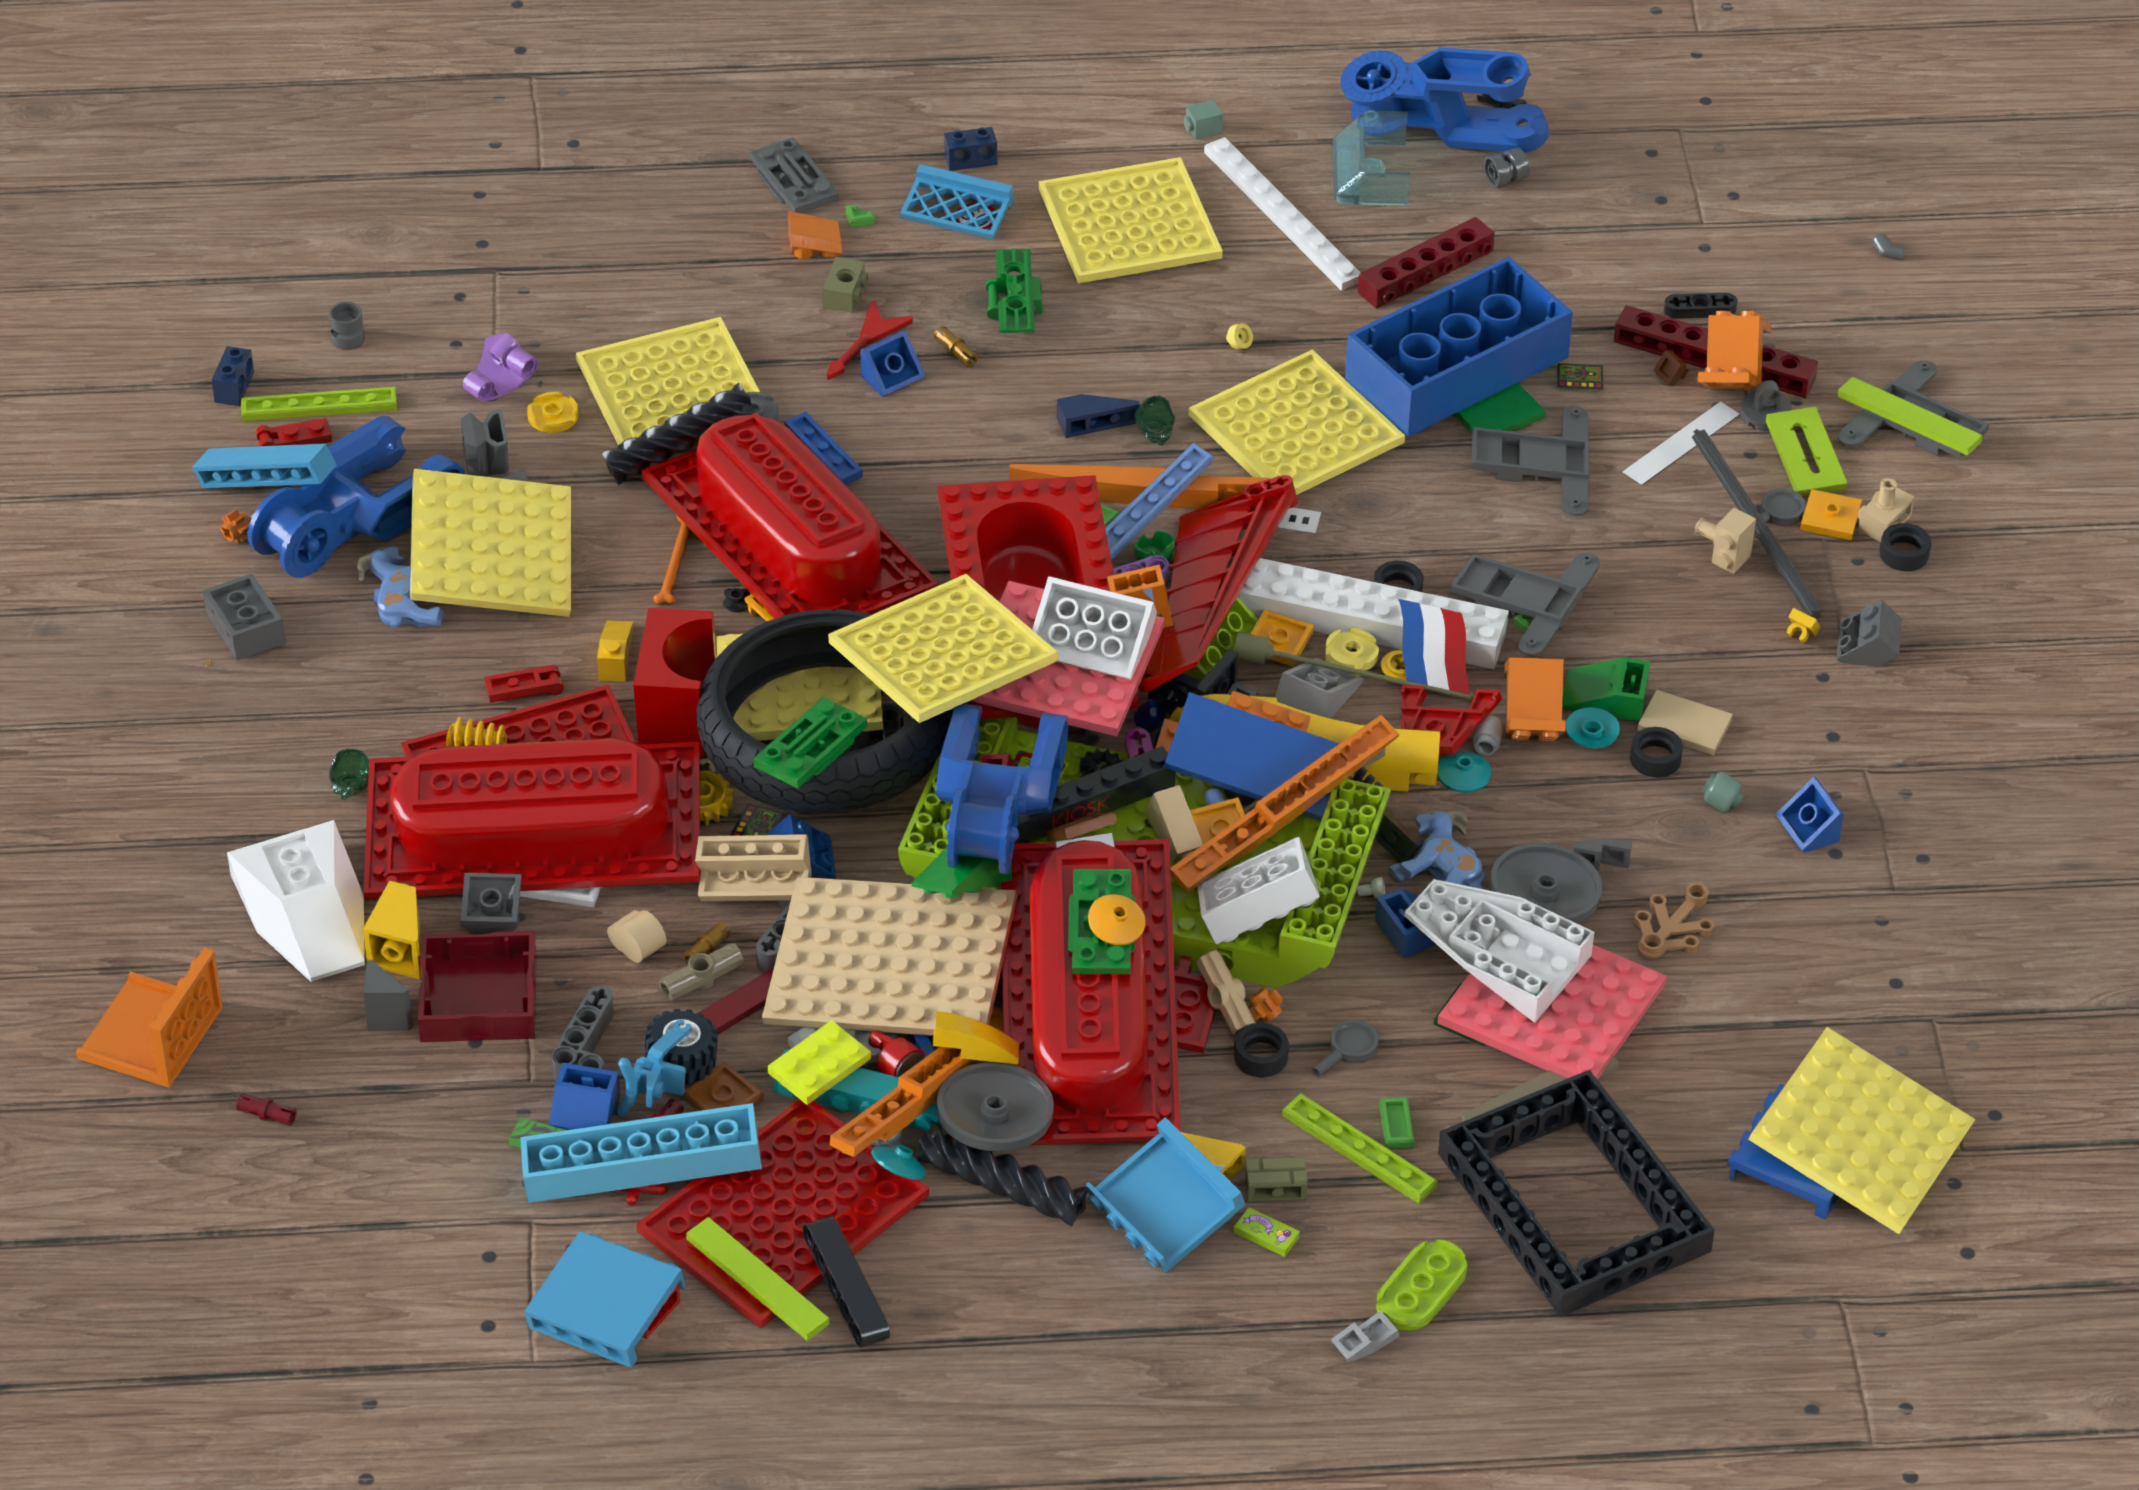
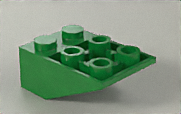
(1608, 685)
(968, 877)

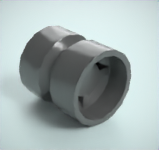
(1505, 167)
(346, 325)

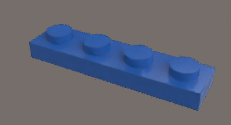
(824, 447)

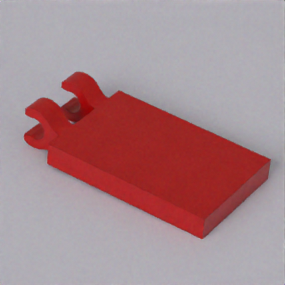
(1193, 1008)

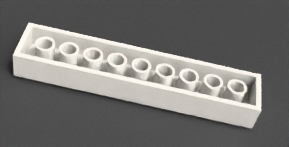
(1347, 602)

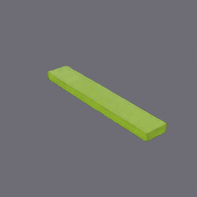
(318, 404)
(1910, 416)
(1360, 1148)
(758, 1279)

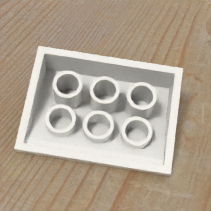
(1094, 627)
(1257, 891)

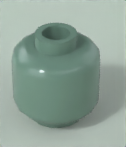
(1722, 792)

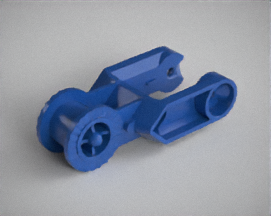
(1434, 99)
(319, 517)
(992, 796)

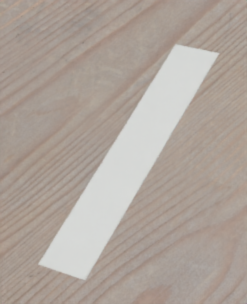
(1679, 443)

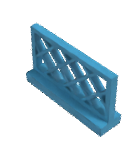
(963, 188)

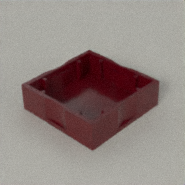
(477, 986)

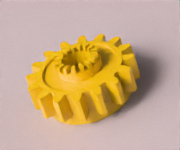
(715, 797)

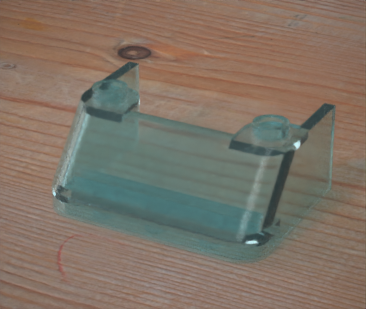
(1364, 179)

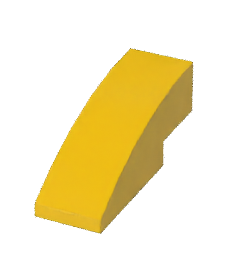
(974, 1039)

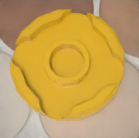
(552, 412)

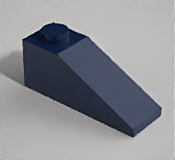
(1090, 414)

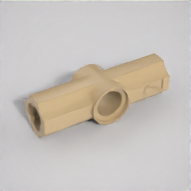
(1225, 992)

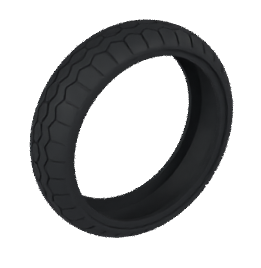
(855, 777)

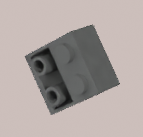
(1870, 636)

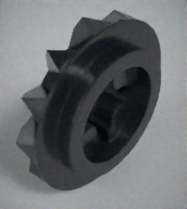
(1089, 763)

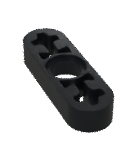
(1721, 302)

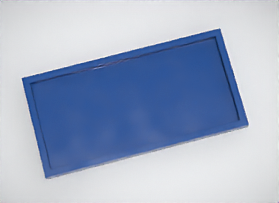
(1242, 750)

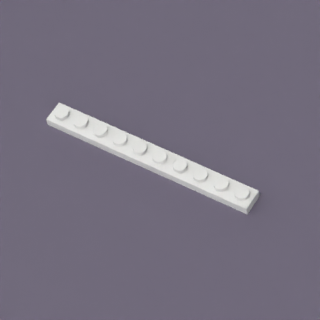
(1283, 214)

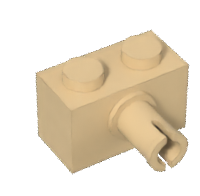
(1885, 509)
(1731, 539)

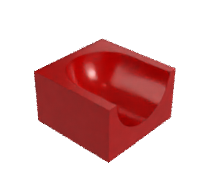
(669, 674)

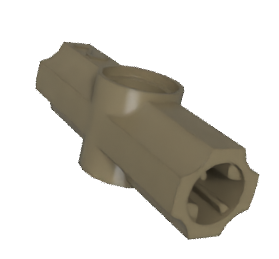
(701, 972)

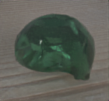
(1155, 419)
(349, 773)

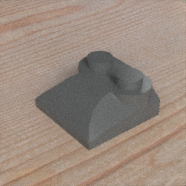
(490, 902)

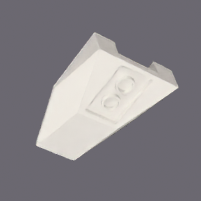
(304, 899)
(1504, 942)

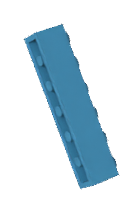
(264, 466)

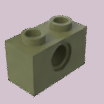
(844, 284)

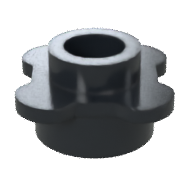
(735, 599)

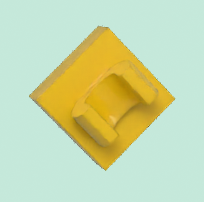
(1802, 622)

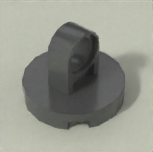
(1763, 401)

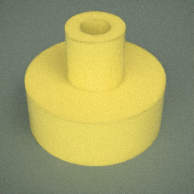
(1240, 336)

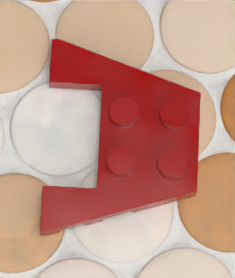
(1452, 723)

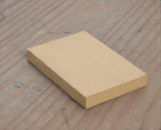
(1695, 723)

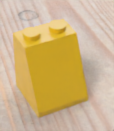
(394, 931)

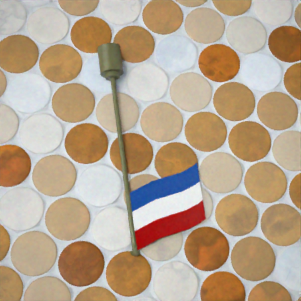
(1430, 651)

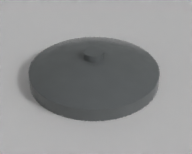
(1549, 878)
(995, 1106)

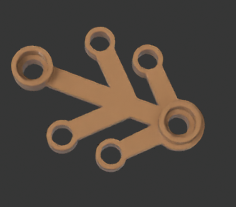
(1653, 944)

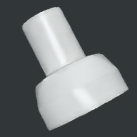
(1376, 888)

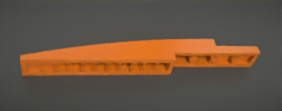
(1127, 483)
(1284, 804)
(913, 1096)

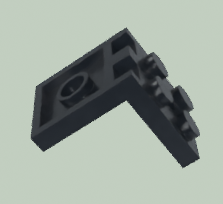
(1216, 681)

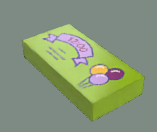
(1266, 1232)

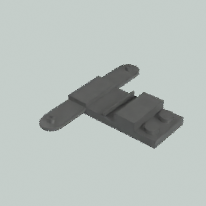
(1907, 388)
(1539, 455)
(1528, 593)

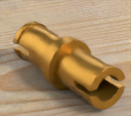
(955, 346)
(708, 942)

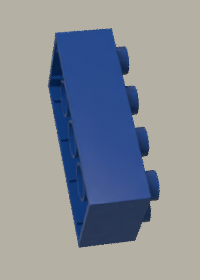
(1458, 346)

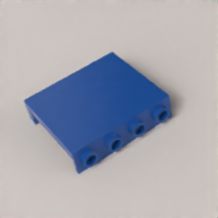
(1768, 1168)

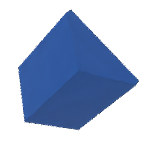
(890, 364)
(1812, 817)

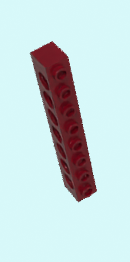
(1690, 343)

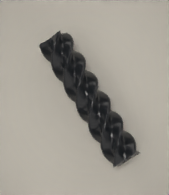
(675, 434)
(1003, 1176)

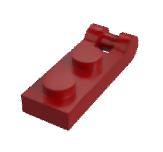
(301, 433)
(524, 683)

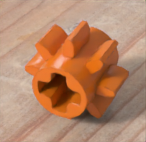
(235, 526)
(1265, 1004)

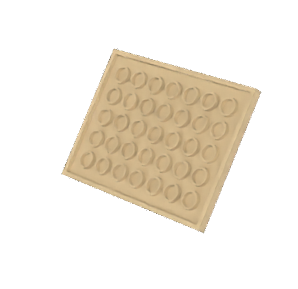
(887, 956)

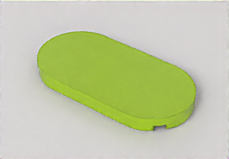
(1422, 1284)

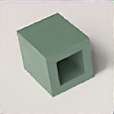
(1203, 119)

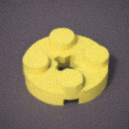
(1339, 644)

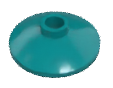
(1592, 727)
(1464, 772)
(899, 1161)

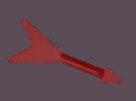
(872, 330)

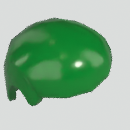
(1160, 544)

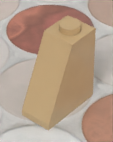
(1173, 821)

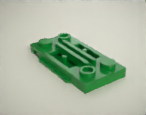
(811, 743)
(1089, 952)

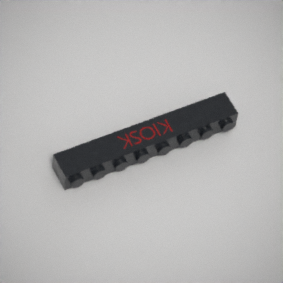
(1101, 793)

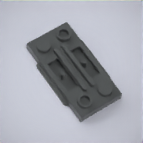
(793, 176)

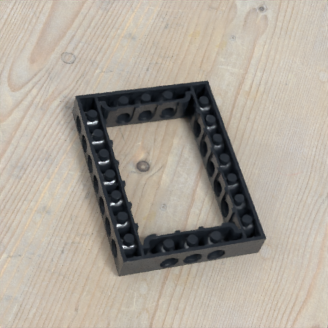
(1681, 1230)

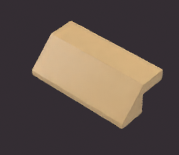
(751, 866)

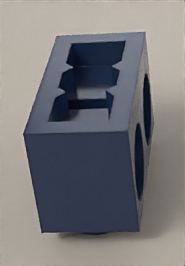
(970, 148)
(233, 376)

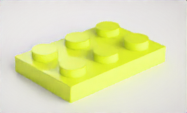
(819, 1062)

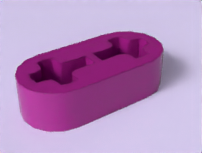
(1131, 747)

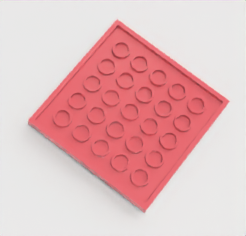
(1086, 696)
(1577, 1029)

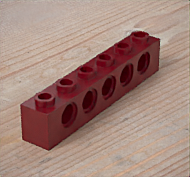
(1425, 262)

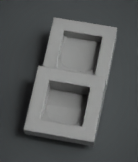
(1366, 1339)

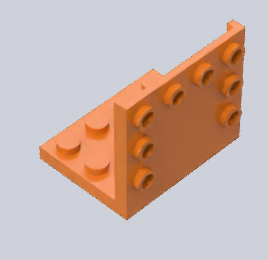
(156, 1024)

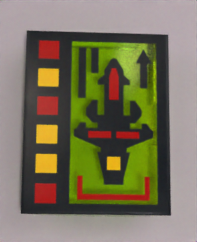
(1579, 376)
(756, 821)

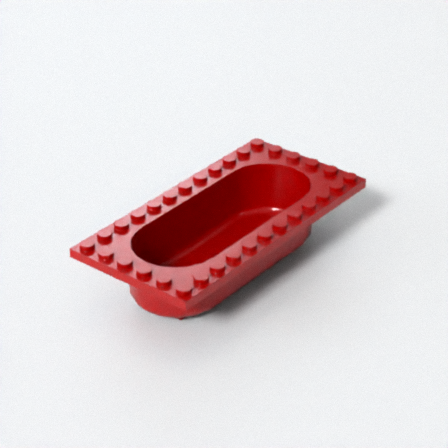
(785, 522)
(1024, 536)
(536, 810)
(1093, 1038)

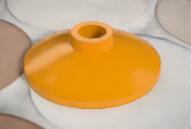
(1114, 928)

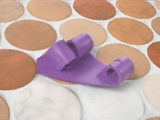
(501, 368)

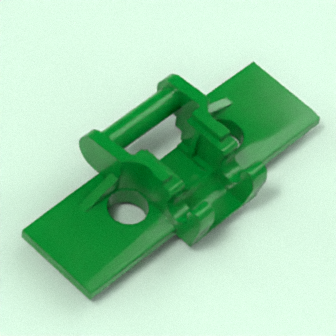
(1022, 291)

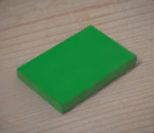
(1503, 411)

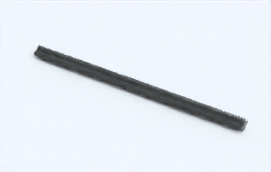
(1761, 530)

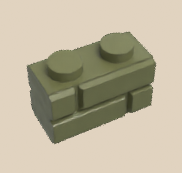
(1276, 1179)

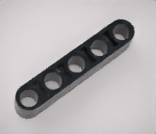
(846, 1281)

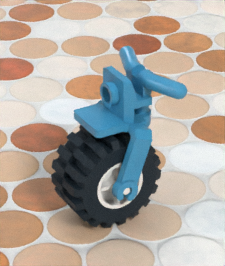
(677, 1051)

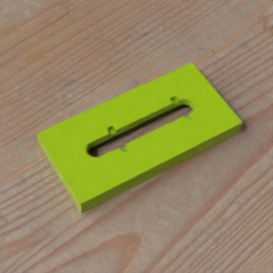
(1801, 477)

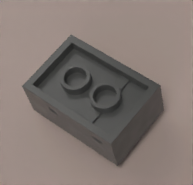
(244, 616)

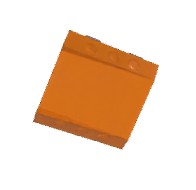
(813, 236)

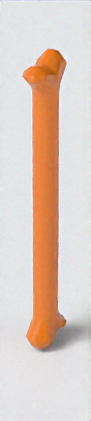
(665, 595)

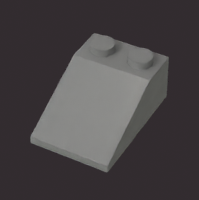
(1316, 688)

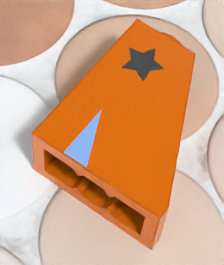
(1145, 585)

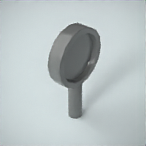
(1782, 507)
(1350, 1042)

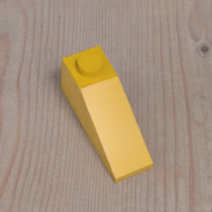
(614, 651)

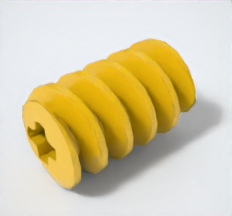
(469, 735)

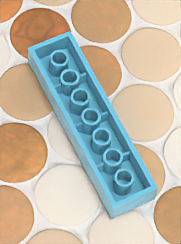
(640, 1153)

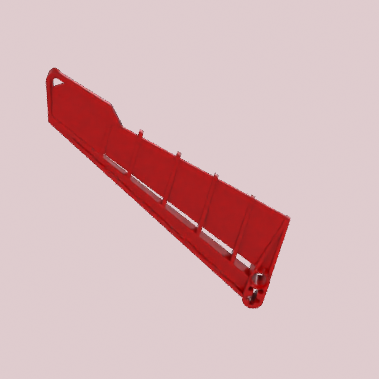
(1202, 554)

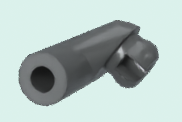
(1885, 247)

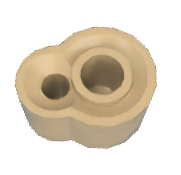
(637, 935)

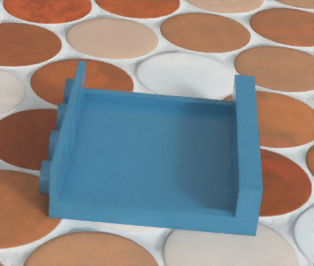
(1166, 1198)
(602, 1297)

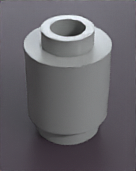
(1488, 735)

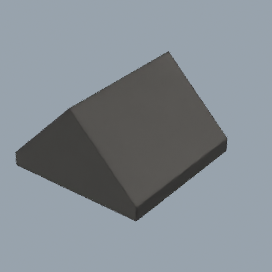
(385, 1001)

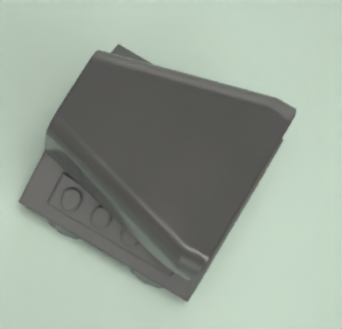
(485, 444)

